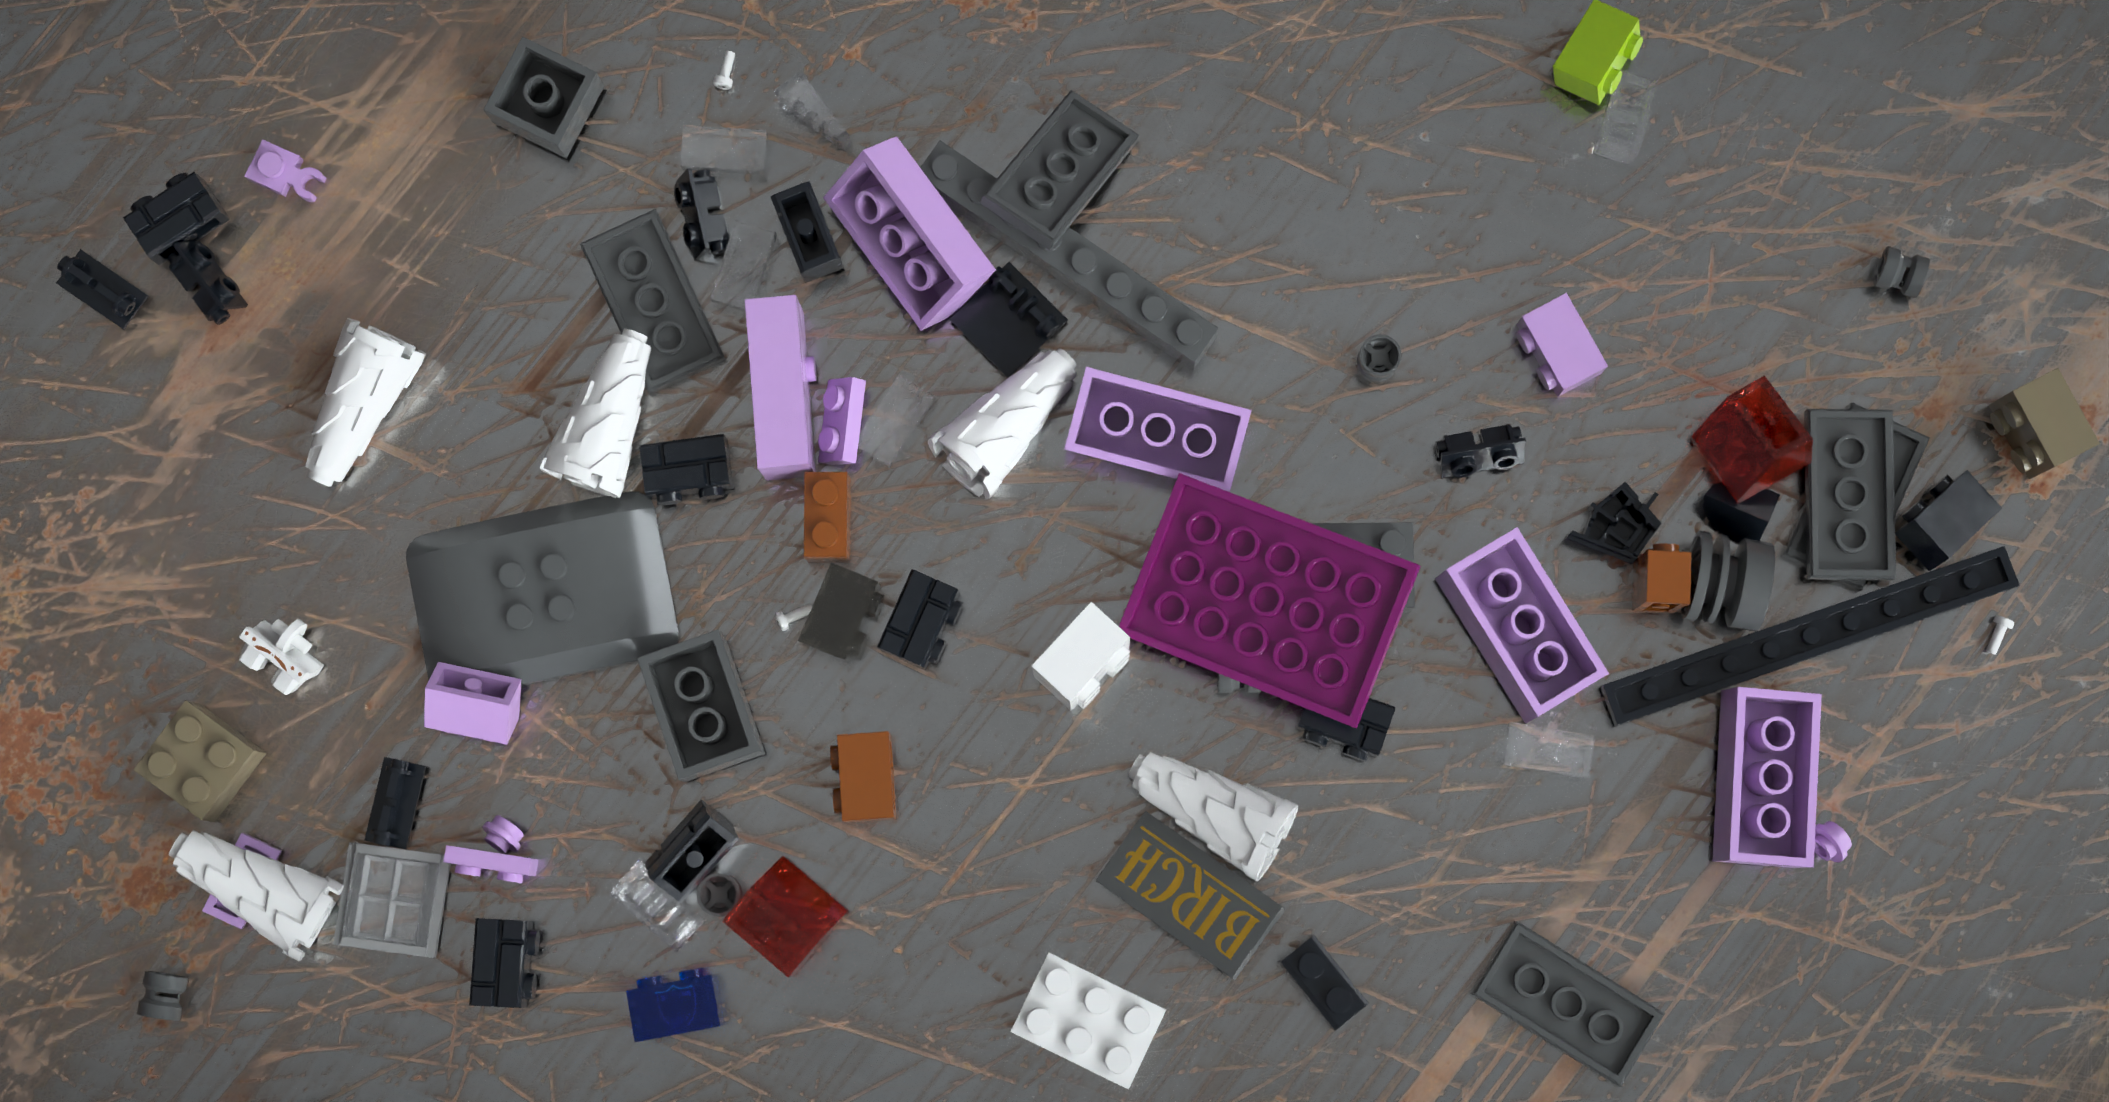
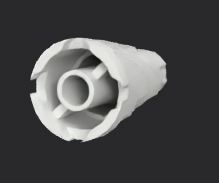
(361, 390)
(999, 425)
(598, 434)
(1231, 818)
(271, 896)

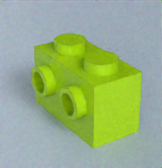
(1597, 52)

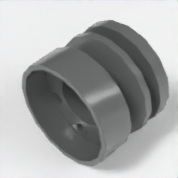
(1735, 582)

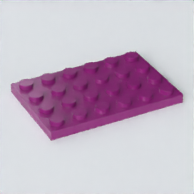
(1268, 600)

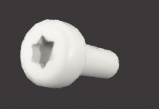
(722, 80)
(785, 619)
(1997, 636)

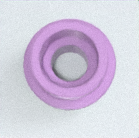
(502, 835)
(1831, 842)

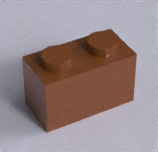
(827, 517)
(1662, 579)
(865, 777)

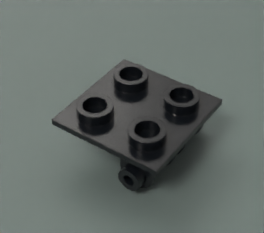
(1008, 319)

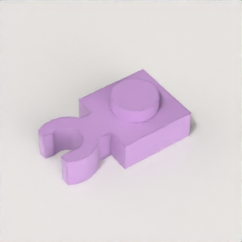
(280, 170)

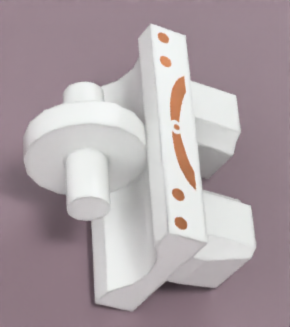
(284, 648)

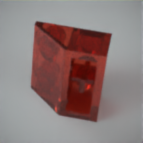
(1753, 440)
(785, 916)

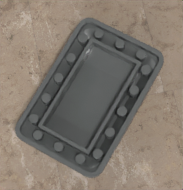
(545, 590)

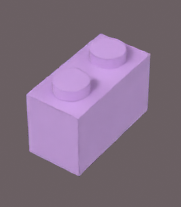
(1560, 345)
(472, 703)

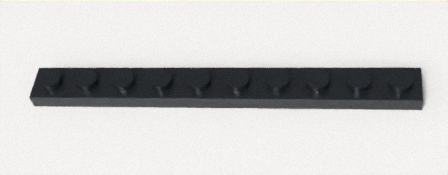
(1809, 636)

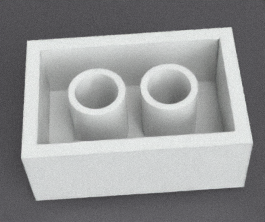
(1082, 658)
(1088, 1020)

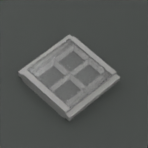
(392, 900)

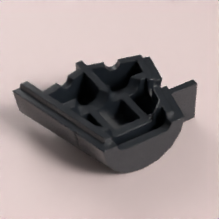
(1619, 525)

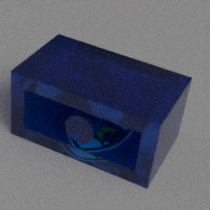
(675, 1006)

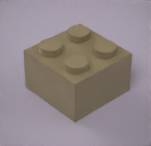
(2042, 424)
(200, 761)

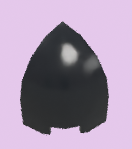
(1742, 519)

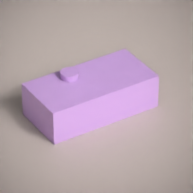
(908, 233)
(780, 387)
(1157, 429)
(1521, 625)
(1767, 777)

